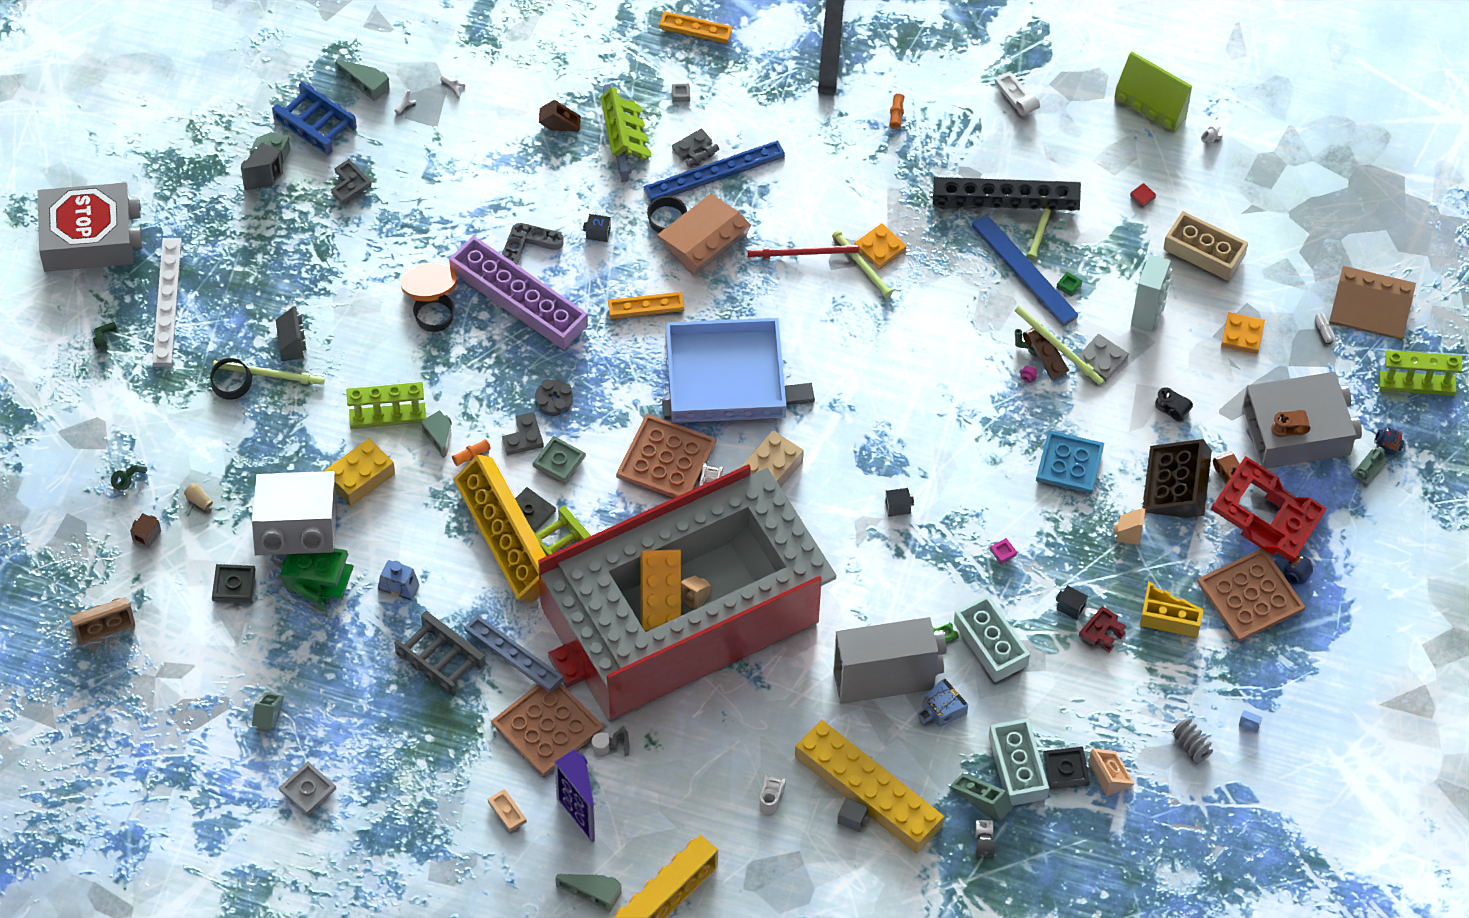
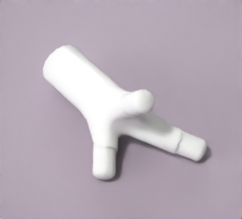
(453, 83)
(404, 102)

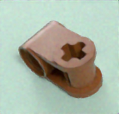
(1293, 423)
(1226, 465)

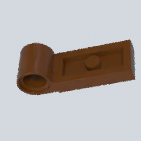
(1046, 352)

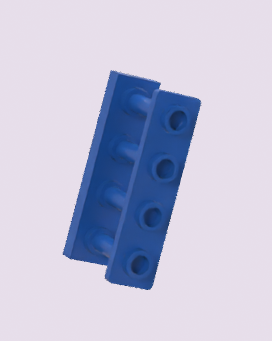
(310, 133)

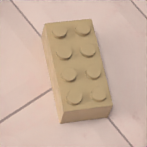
(1205, 245)
(778, 455)

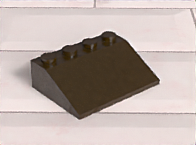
(1177, 479)

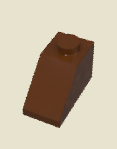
(559, 117)

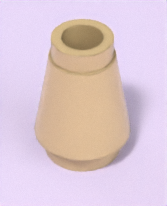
(197, 496)

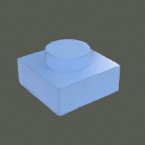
(1250, 721)

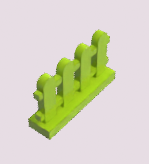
(617, 124)

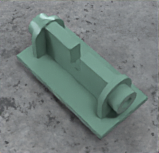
(1370, 465)

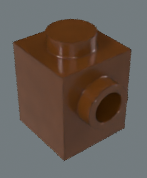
(145, 530)

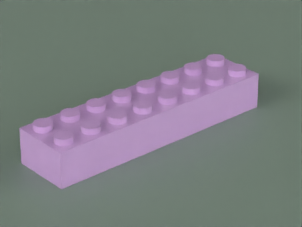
(519, 292)

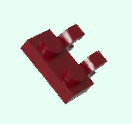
(1099, 625)

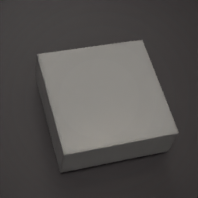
(681, 92)

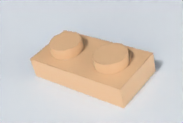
(507, 810)

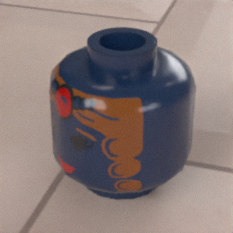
(1389, 440)
(1298, 570)

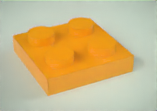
(880, 246)
(1243, 332)

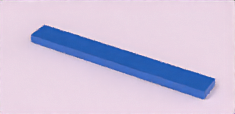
(715, 171)
(1025, 270)

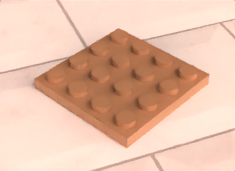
(666, 457)
(1251, 595)
(546, 726)

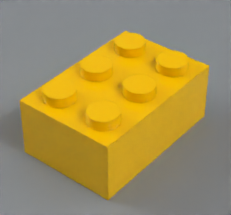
(361, 471)

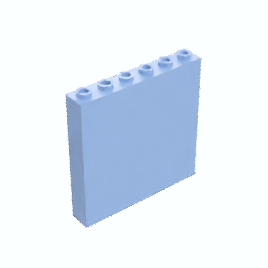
(725, 370)

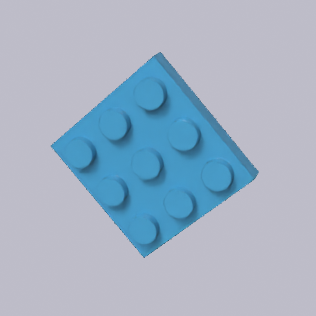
(1070, 462)

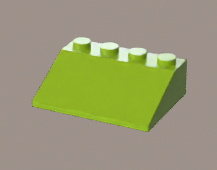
(1153, 92)

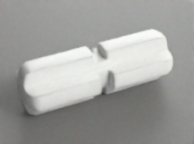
(1322, 324)

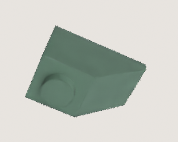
(276, 141)
(438, 431)
(267, 711)

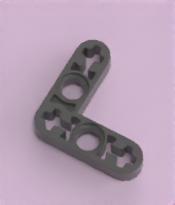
(522, 238)

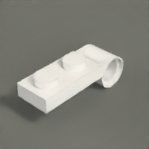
(1017, 94)

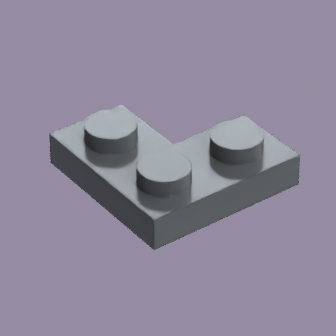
(353, 182)
(527, 437)

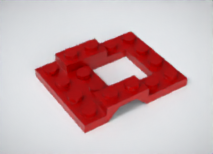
(1289, 527)

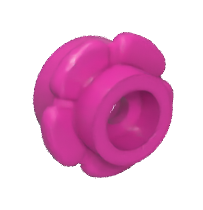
(1028, 373)

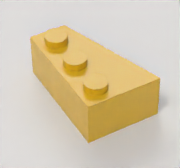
(1169, 613)

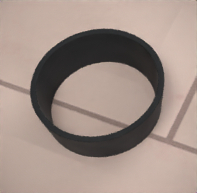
(662, 202)
(444, 299)
(236, 393)

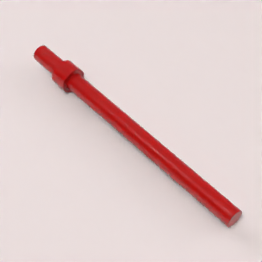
(766, 252)

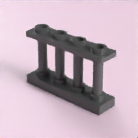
(444, 635)

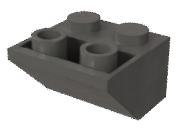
(262, 167)
(291, 335)

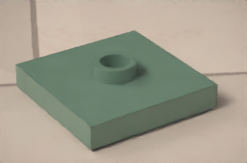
(559, 459)

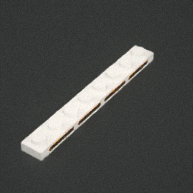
(167, 302)

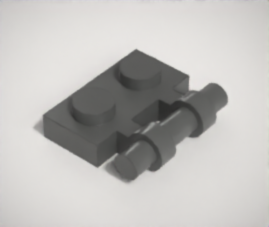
(692, 144)

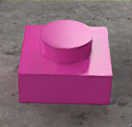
(1003, 551)

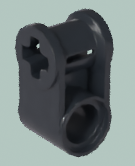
(1173, 405)

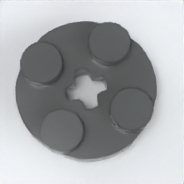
(550, 388)

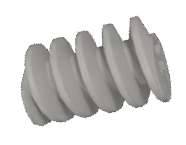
(1191, 740)

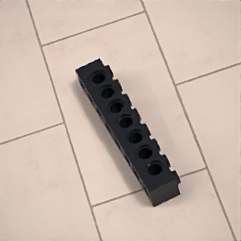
(1006, 193)

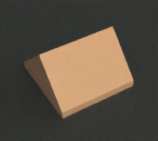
(1109, 771)

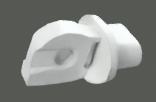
(1212, 133)

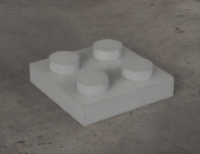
(1103, 356)
(307, 788)

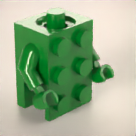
(317, 575)

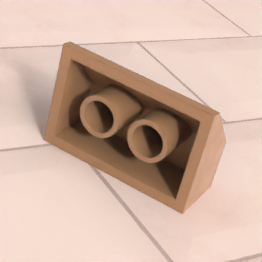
(102, 620)

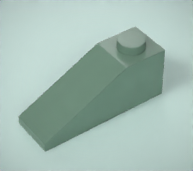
(365, 78)
(983, 796)
(591, 888)

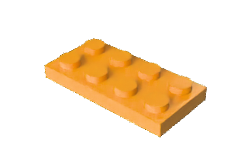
(660, 587)

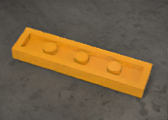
(695, 27)
(645, 305)

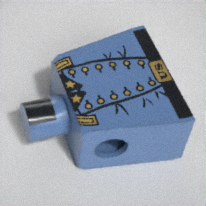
(398, 580)
(943, 704)

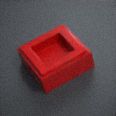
(1143, 195)

